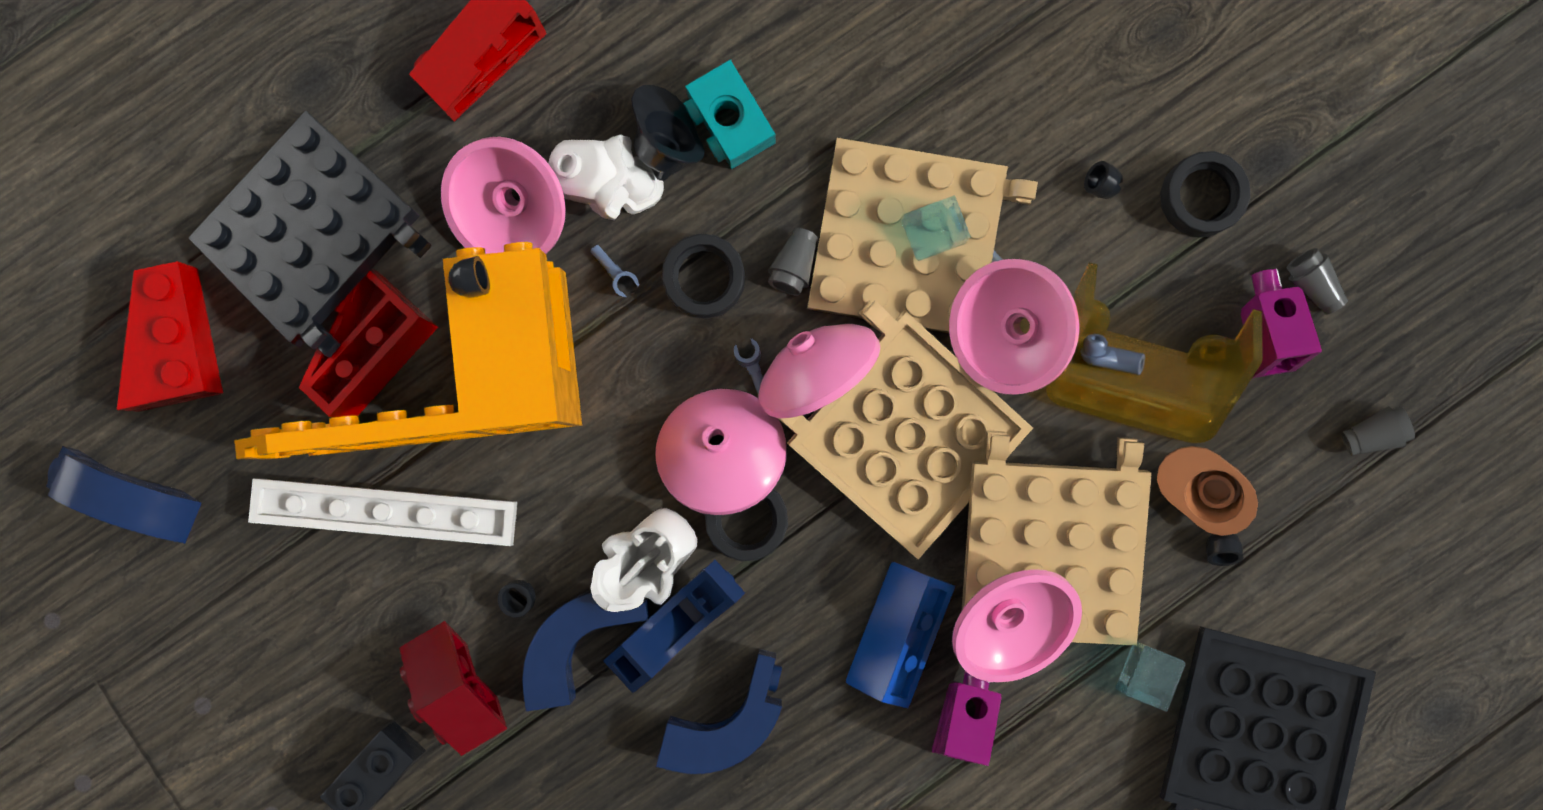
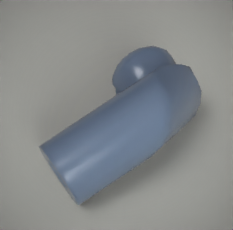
(1099, 354)

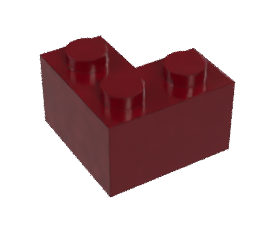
(448, 690)

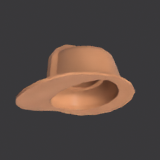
(1208, 490)

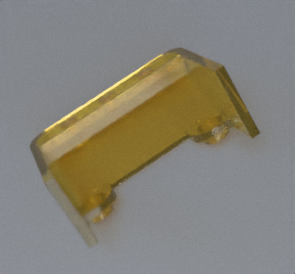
(1176, 392)

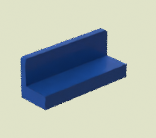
(899, 635)

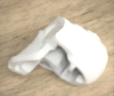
(605, 176)
(642, 562)

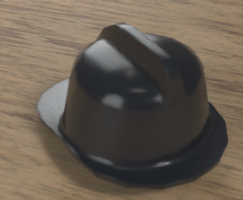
(665, 132)

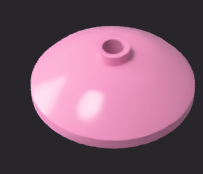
(481, 202)
(988, 331)
(817, 369)
(725, 475)
(1016, 625)

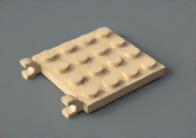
(864, 243)
(906, 433)
(1068, 522)

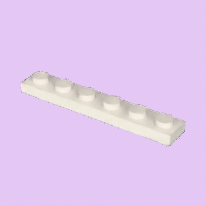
(382, 512)

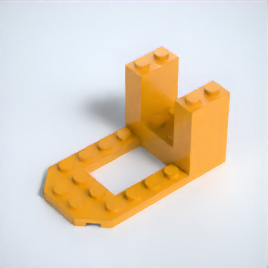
(508, 367)

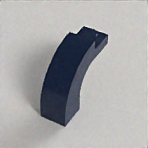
(119, 498)
(674, 626)
(549, 657)
(715, 746)

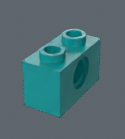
(726, 90)

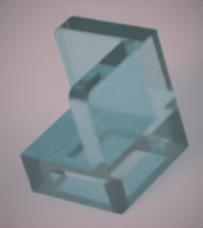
(935, 228)
(1150, 676)

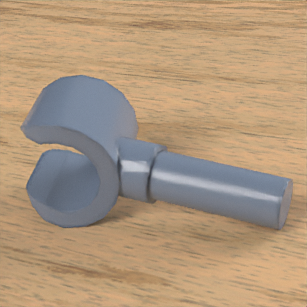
(612, 269)
(751, 364)

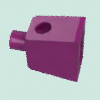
(1287, 325)
(963, 735)

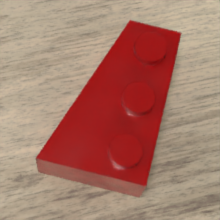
(476, 52)
(377, 338)
(167, 341)

